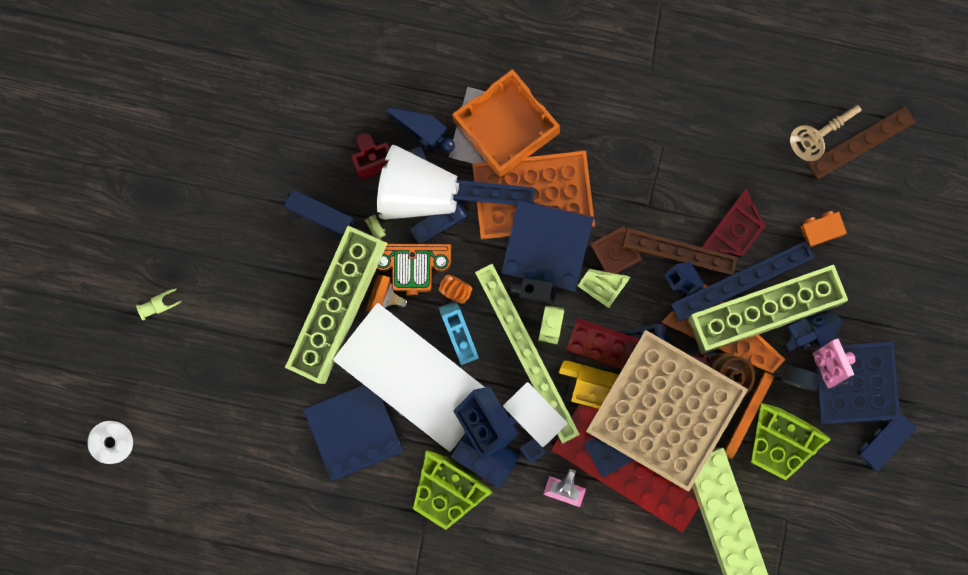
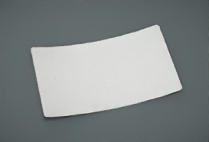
(535, 414)

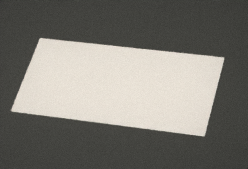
(408, 374)

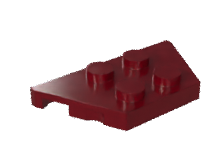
(737, 228)

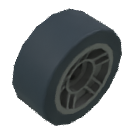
(801, 378)

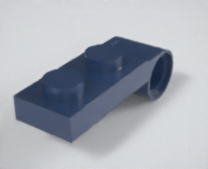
(438, 223)

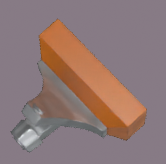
(384, 294)

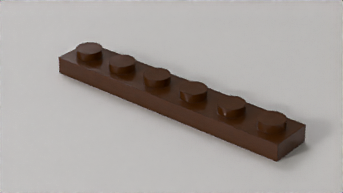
(861, 143)
(679, 252)

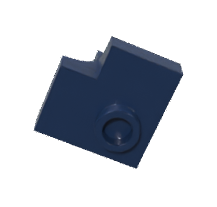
(684, 279)
(824, 327)
(799, 335)

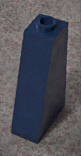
(318, 213)

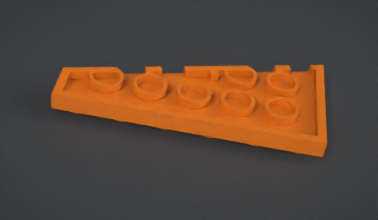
(753, 349)

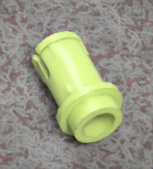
(375, 227)

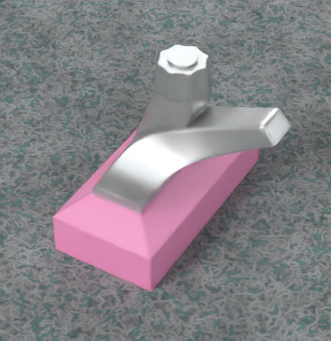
(565, 489)

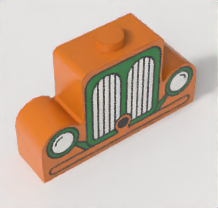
(414, 264)

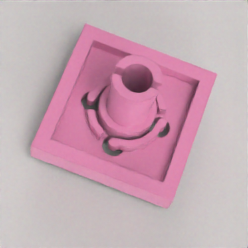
(834, 363)

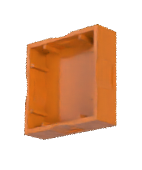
(506, 123)

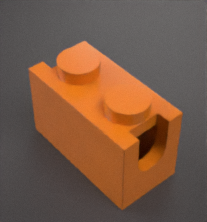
(823, 229)

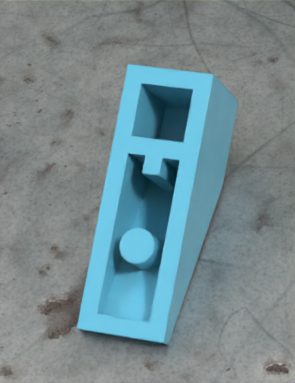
(458, 332)

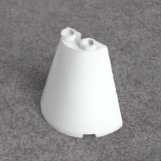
(414, 187)

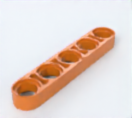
(748, 415)

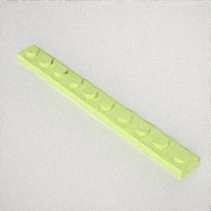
(524, 347)

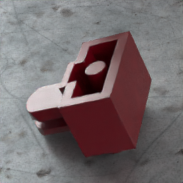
(370, 157)

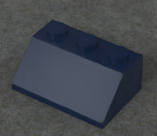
(485, 421)
(492, 468)

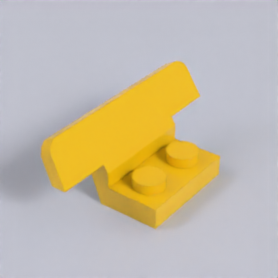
(591, 383)

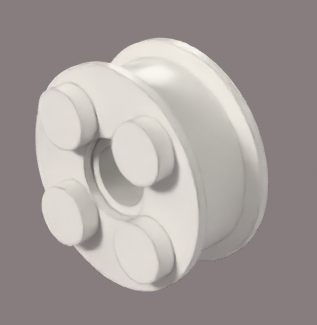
(97, 442)

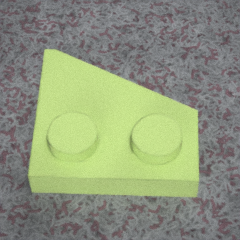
(603, 285)

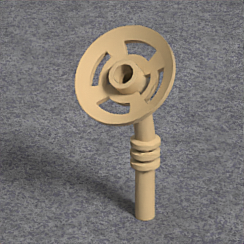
(812, 139)

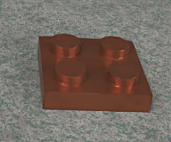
(612, 255)

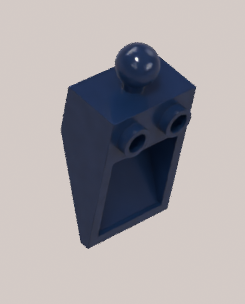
(423, 128)

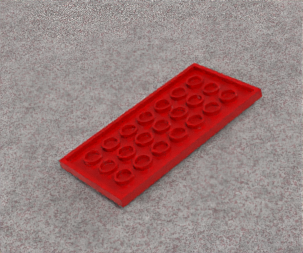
(633, 480)

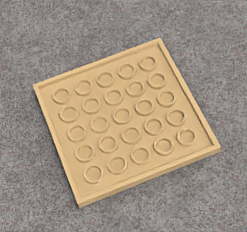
(667, 410)

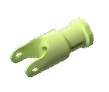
(155, 305)

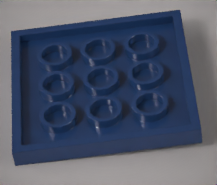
(547, 244)
(868, 393)
(352, 431)

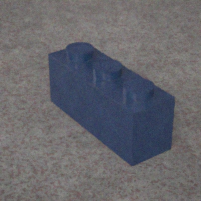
(886, 442)

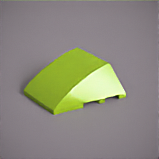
(784, 441)
(447, 490)

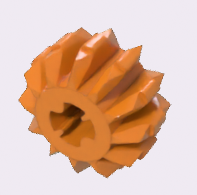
(455, 289)

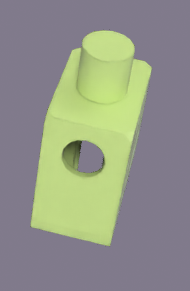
(551, 324)

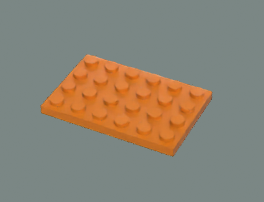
(558, 182)

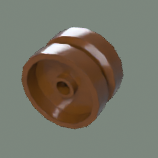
(734, 368)

